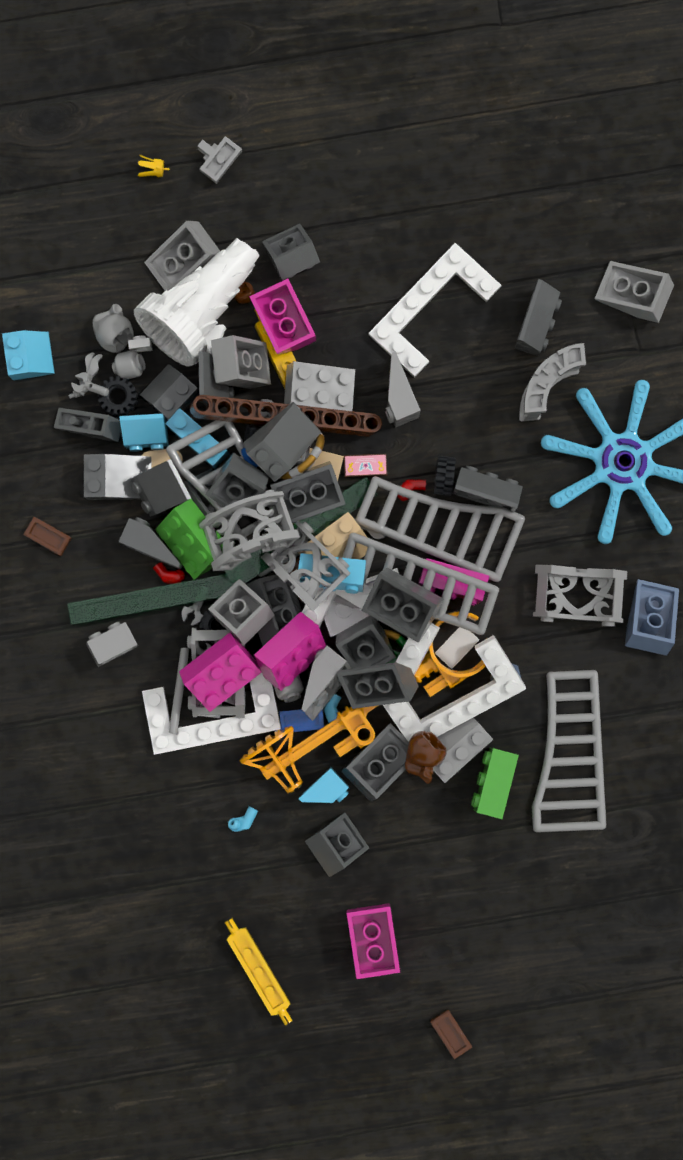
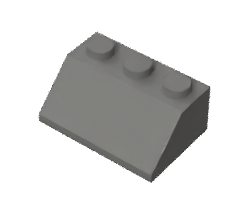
(461, 745)

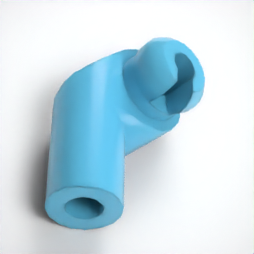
(330, 708)
(244, 822)

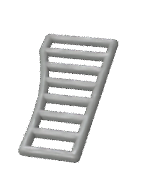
(199, 484)
(455, 508)
(432, 568)
(549, 761)

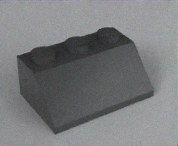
(538, 319)
(487, 488)
(310, 492)
(281, 601)
(402, 604)
(378, 684)

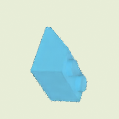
(28, 354)
(144, 431)
(326, 789)

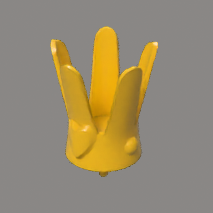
(157, 165)

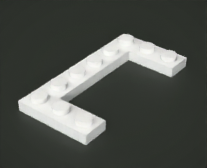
(453, 262)
(412, 652)
(505, 685)
(263, 720)

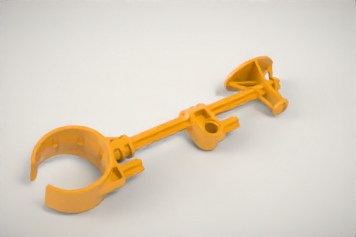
(351, 720)

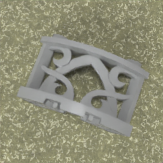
(555, 368)
(275, 539)
(603, 576)
(308, 589)
(236, 699)

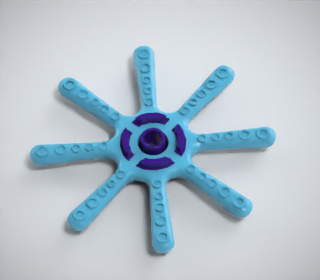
(607, 463)

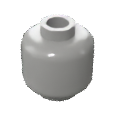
(128, 365)
(291, 692)

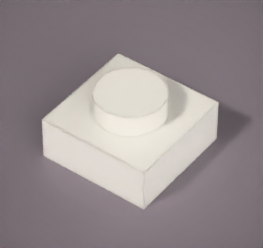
(140, 344)

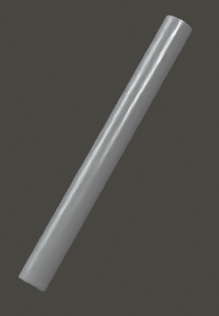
(178, 694)

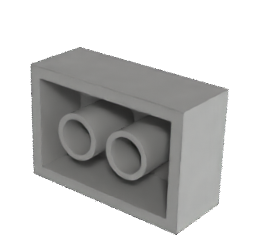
(240, 362)
(319, 386)

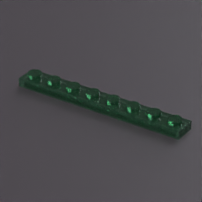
(353, 498)
(148, 599)

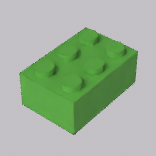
(186, 538)
(494, 782)

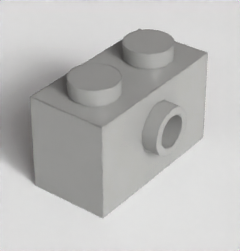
(111, 643)

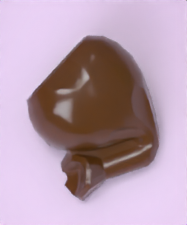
(424, 754)

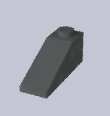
(88, 424)

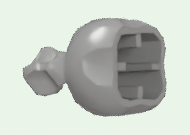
(112, 329)

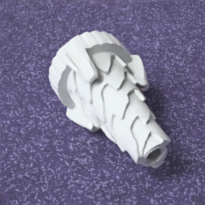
(186, 315)

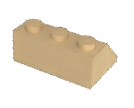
(336, 536)

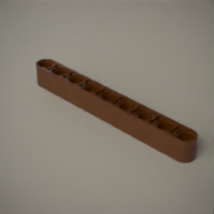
(254, 407)

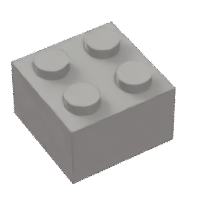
(241, 611)

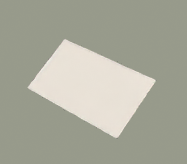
(456, 646)

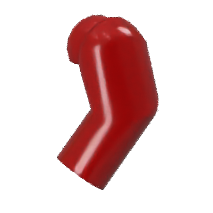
(412, 484)
(169, 577)

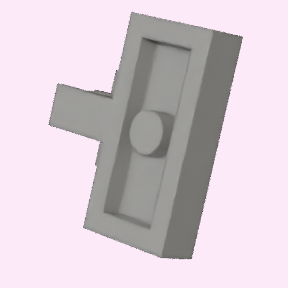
(218, 158)

